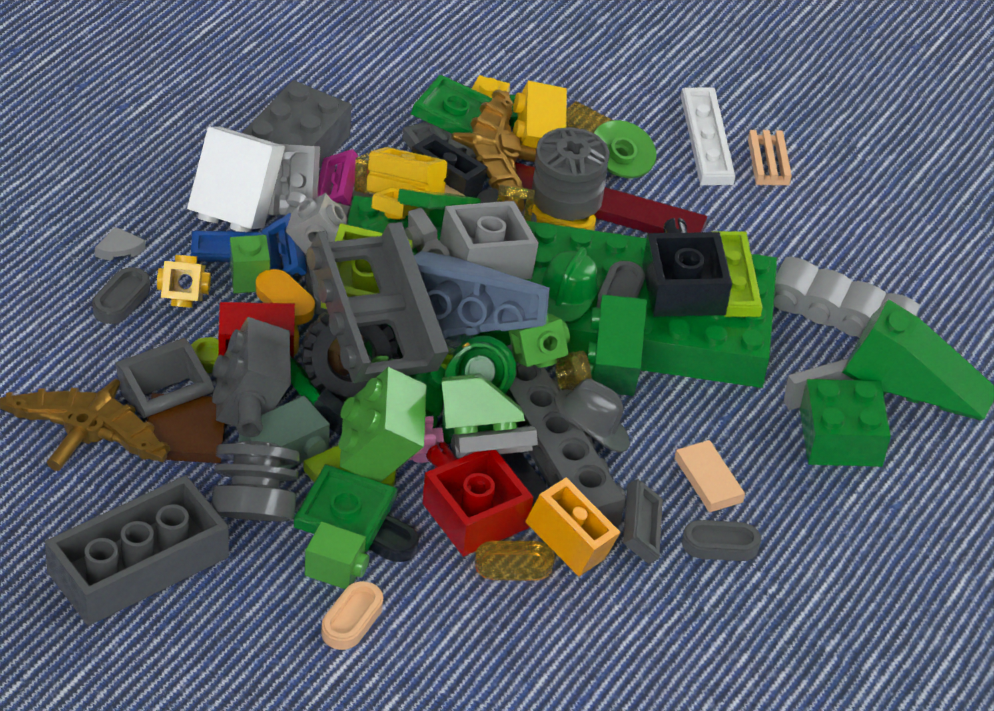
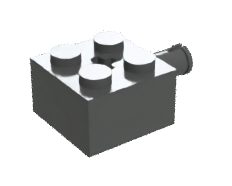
(251, 375)

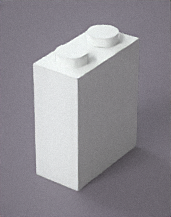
(235, 179)

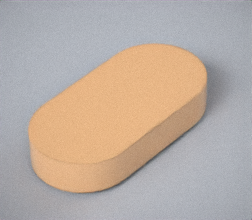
(352, 615)

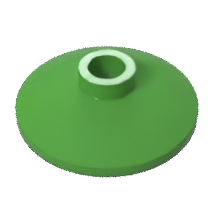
(629, 147)

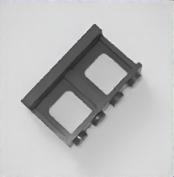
(401, 303)

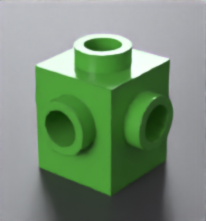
(540, 344)

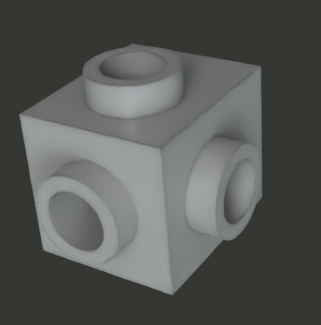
(313, 217)

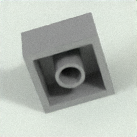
(491, 237)

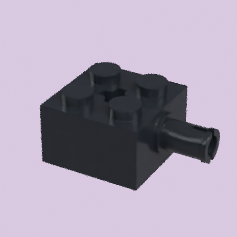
(686, 272)

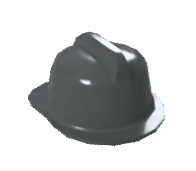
(596, 411)

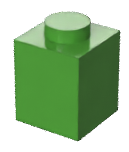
(247, 260)
(336, 556)

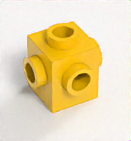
(170, 275)

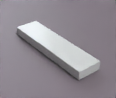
(707, 136)

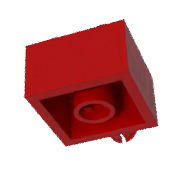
(474, 497)

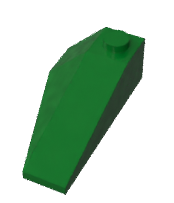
(917, 364)

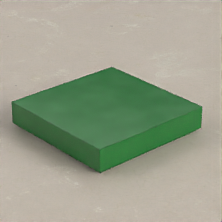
(449, 105)
(347, 503)

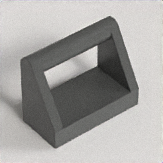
(160, 369)

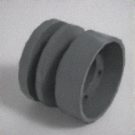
(570, 173)
(255, 482)

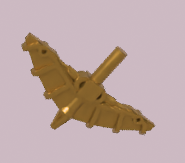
(496, 144)
(88, 419)

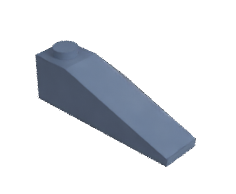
(478, 298)

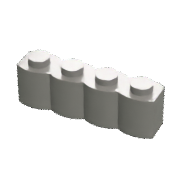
(831, 296)

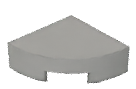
(118, 244)

